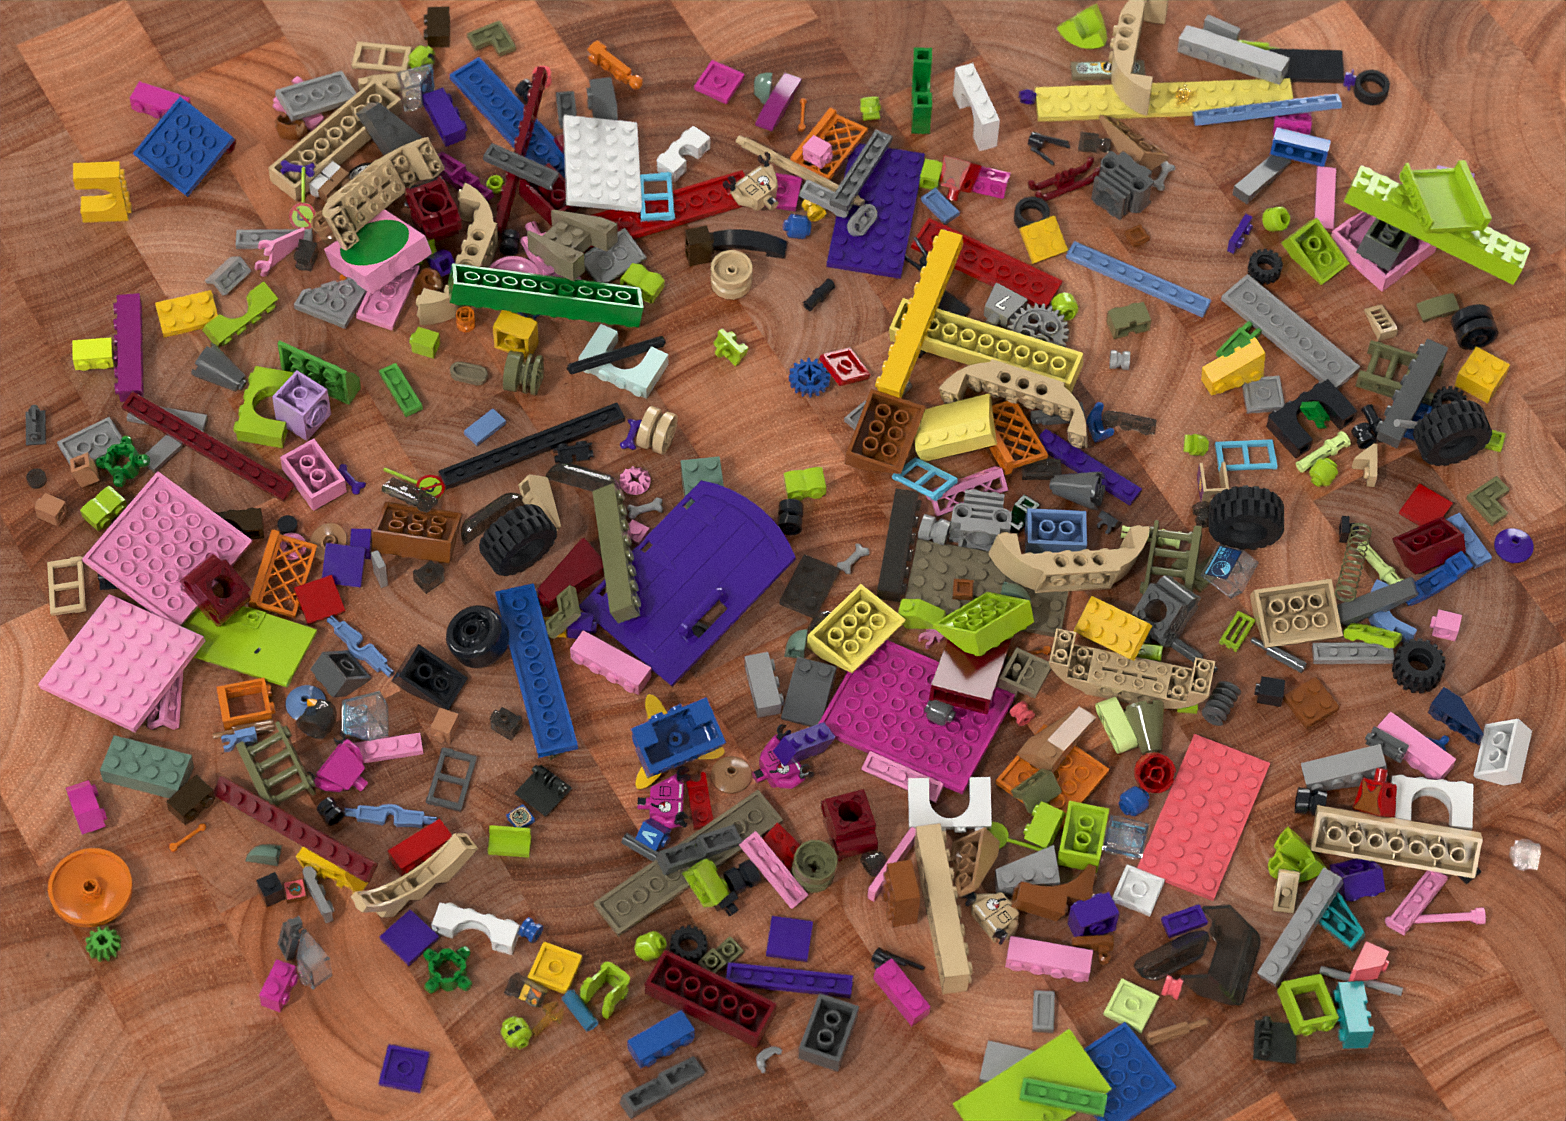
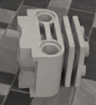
(979, 520)

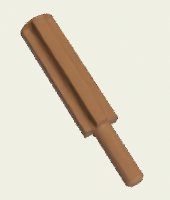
(260, 727)
(1173, 1031)

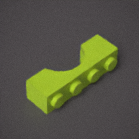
(223, 328)

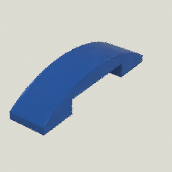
(1441, 578)

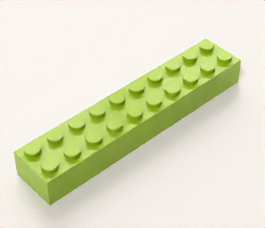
(1482, 249)

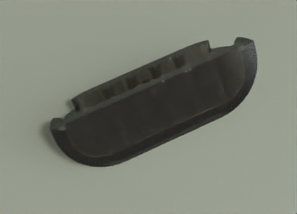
(580, 476)
(483, 518)
(1172, 956)

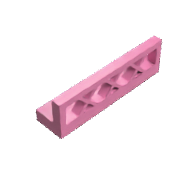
(970, 482)
(168, 707)

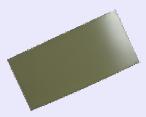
(1438, 306)
(717, 959)

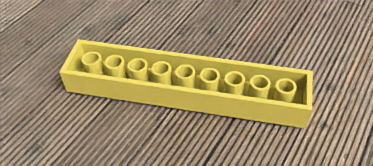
(979, 342)

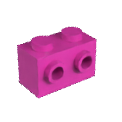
(278, 986)

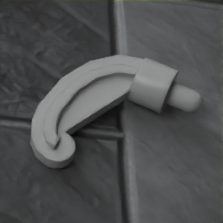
(764, 1055)

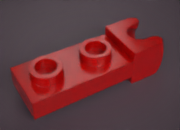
(699, 802)

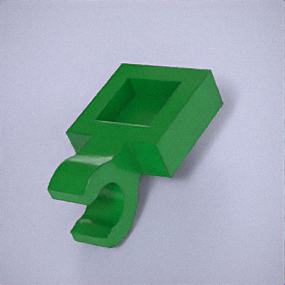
(1314, 411)

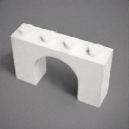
(970, 92)
(1455, 796)
(975, 817)

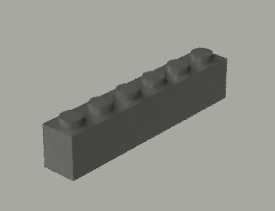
(1412, 391)

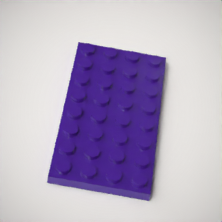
(893, 193)

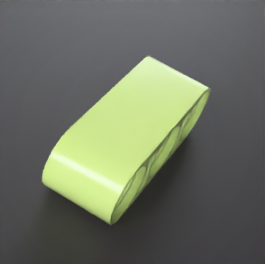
(1116, 725)

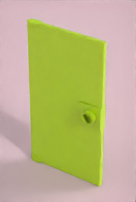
(236, 640)
(1056, 1062)

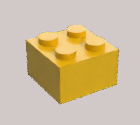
(515, 333)
(1482, 374)

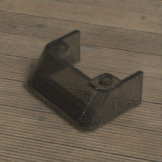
(1232, 959)

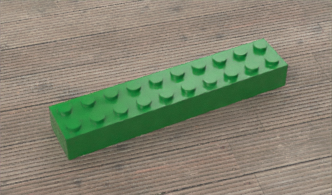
(545, 295)

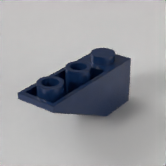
(1454, 713)

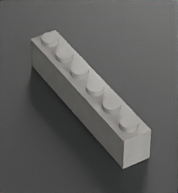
(1233, 54)
(1300, 927)

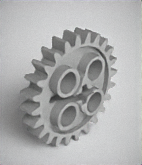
(1046, 319)

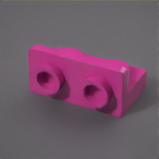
(1294, 122)
(991, 182)

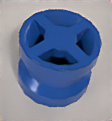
(530, 930)

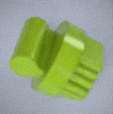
(870, 108)
(1196, 444)

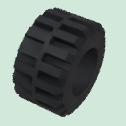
(1424, 653)

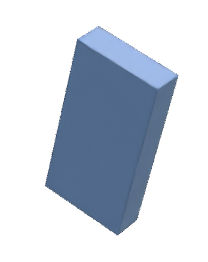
(940, 206)
(485, 427)

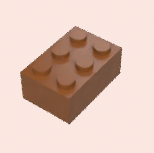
(901, 893)

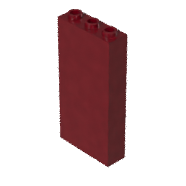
(969, 679)

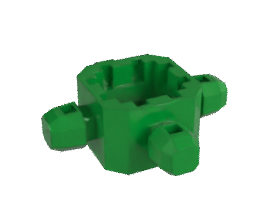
(128, 471)
(435, 961)

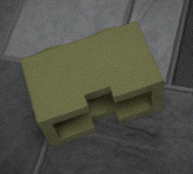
(1128, 319)

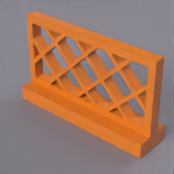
(824, 129)
(1002, 452)
(265, 571)

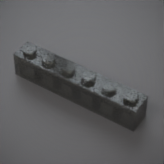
(897, 545)

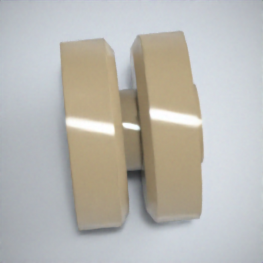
(731, 274)
(657, 430)

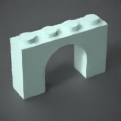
(637, 380)

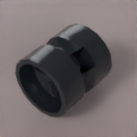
(790, 516)
(1307, 801)
(741, 877)

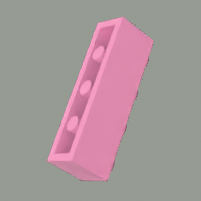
(610, 662)
(1422, 752)
(1049, 959)

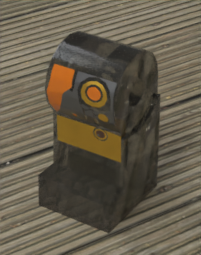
(526, 990)

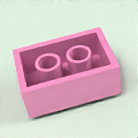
(313, 474)

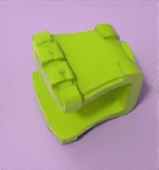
(606, 974)

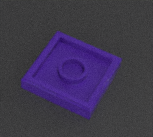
(344, 564)
(409, 937)
(789, 938)
(404, 1068)

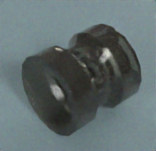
(1201, 511)

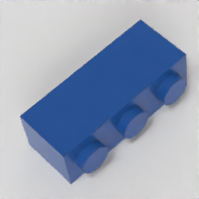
(1300, 147)
(661, 1039)

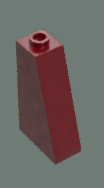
(578, 568)

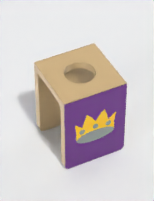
(1206, 493)

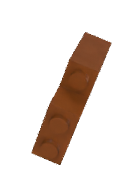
(1053, 901)

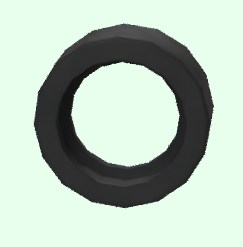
(1370, 98)
(1030, 203)

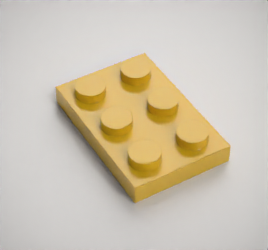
(186, 313)

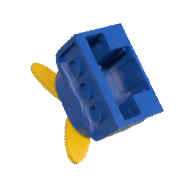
(675, 738)

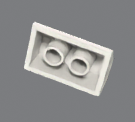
(1503, 752)

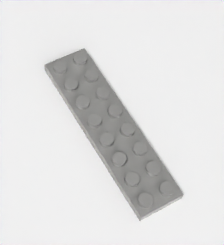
(1290, 332)

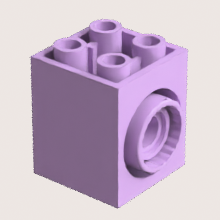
(302, 405)

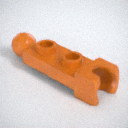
(613, 65)

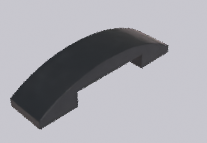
(750, 240)

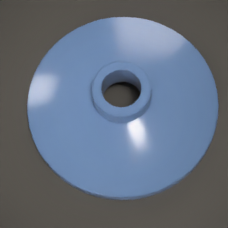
(294, 703)

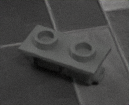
(35, 426)
(1390, 745)

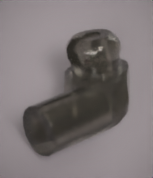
(817, 619)

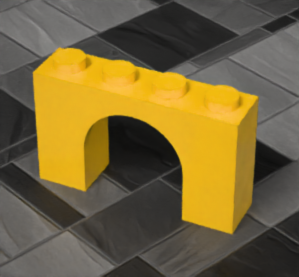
(107, 177)

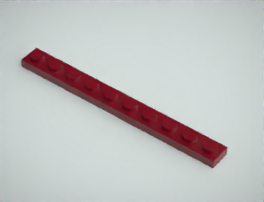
(521, 145)
(208, 446)
(295, 829)

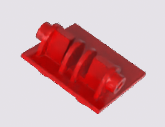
(782, 844)

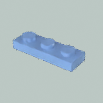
(1475, 549)

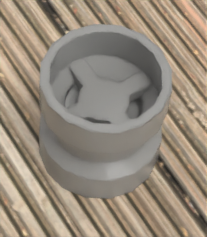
(1118, 359)

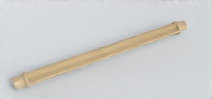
(791, 166)

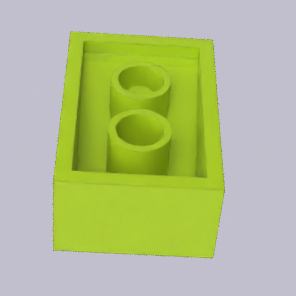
(1315, 251)
(1082, 835)

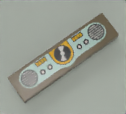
(1099, 70)

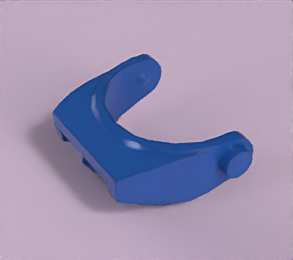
(1095, 424)

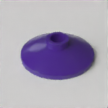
(1510, 551)

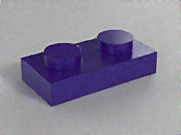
(1237, 238)
(1184, 921)

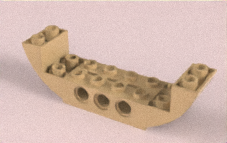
(378, 187)
(476, 251)
(1021, 387)
(1067, 569)
(1113, 675)

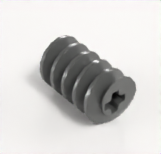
(1220, 703)

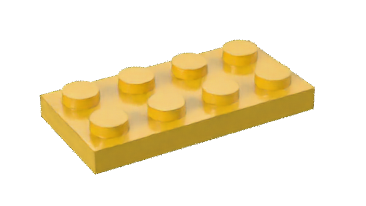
(1112, 628)

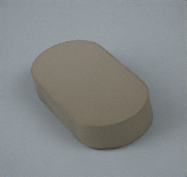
(468, 373)

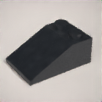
(429, 678)

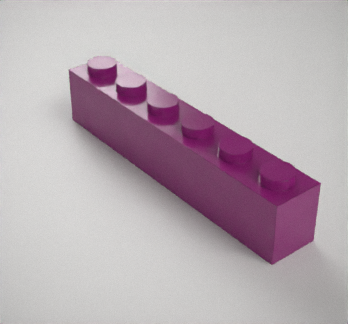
(129, 345)

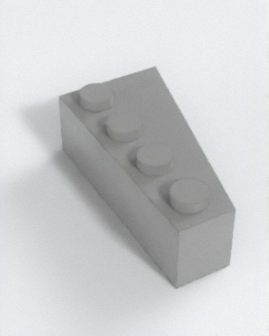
(1343, 769)

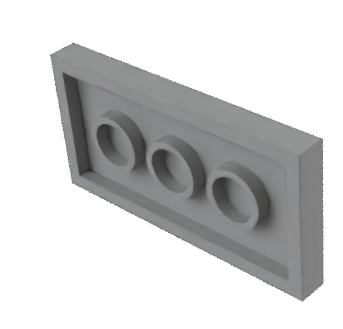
(315, 95)

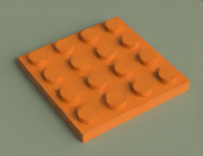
(1076, 777)

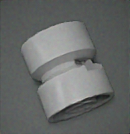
(934, 529)

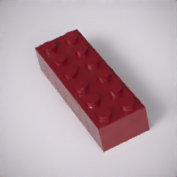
(710, 998)

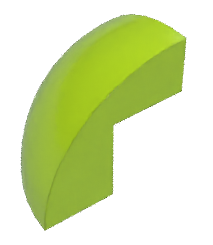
(1085, 29)
(1294, 855)

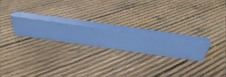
(1266, 109)
(1138, 279)

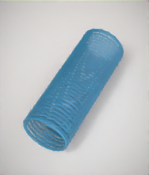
(583, 1014)

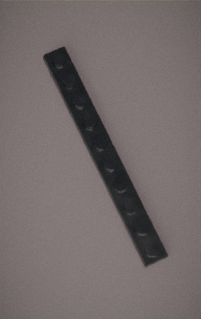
(531, 446)

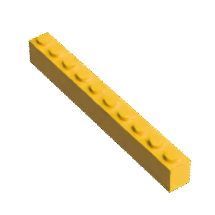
(920, 313)

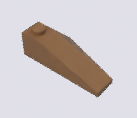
(1133, 144)
(1054, 743)
(973, 858)

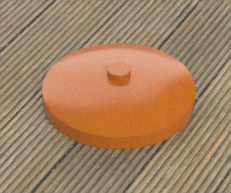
(90, 887)

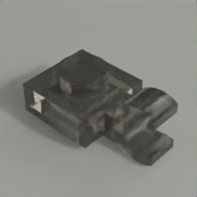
(1091, 142)

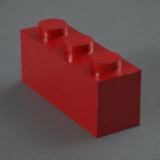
(418, 847)

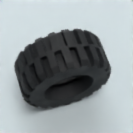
(1452, 433)
(1246, 517)
(517, 540)

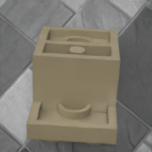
(1024, 674)

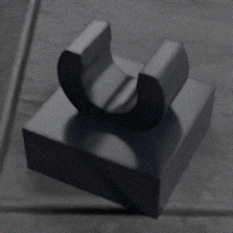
(1109, 520)
(1344, 529)
(728, 905)

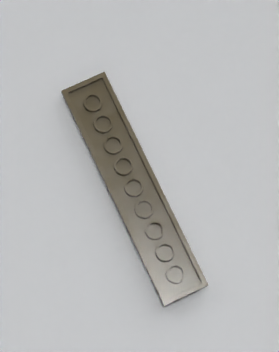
(649, 887)

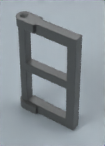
(463, 782)

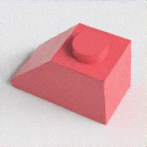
(1369, 963)

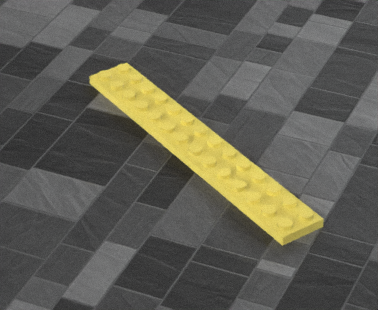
(1090, 101)

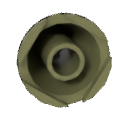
(1147, 724)

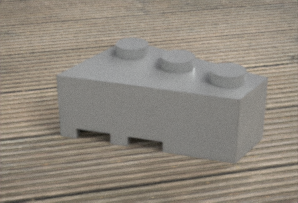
(1035, 869)

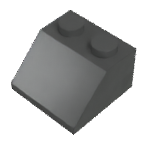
(602, 99)
(339, 673)

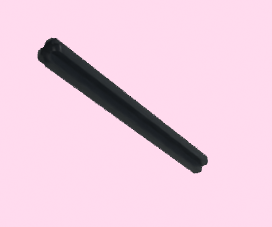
(615, 355)

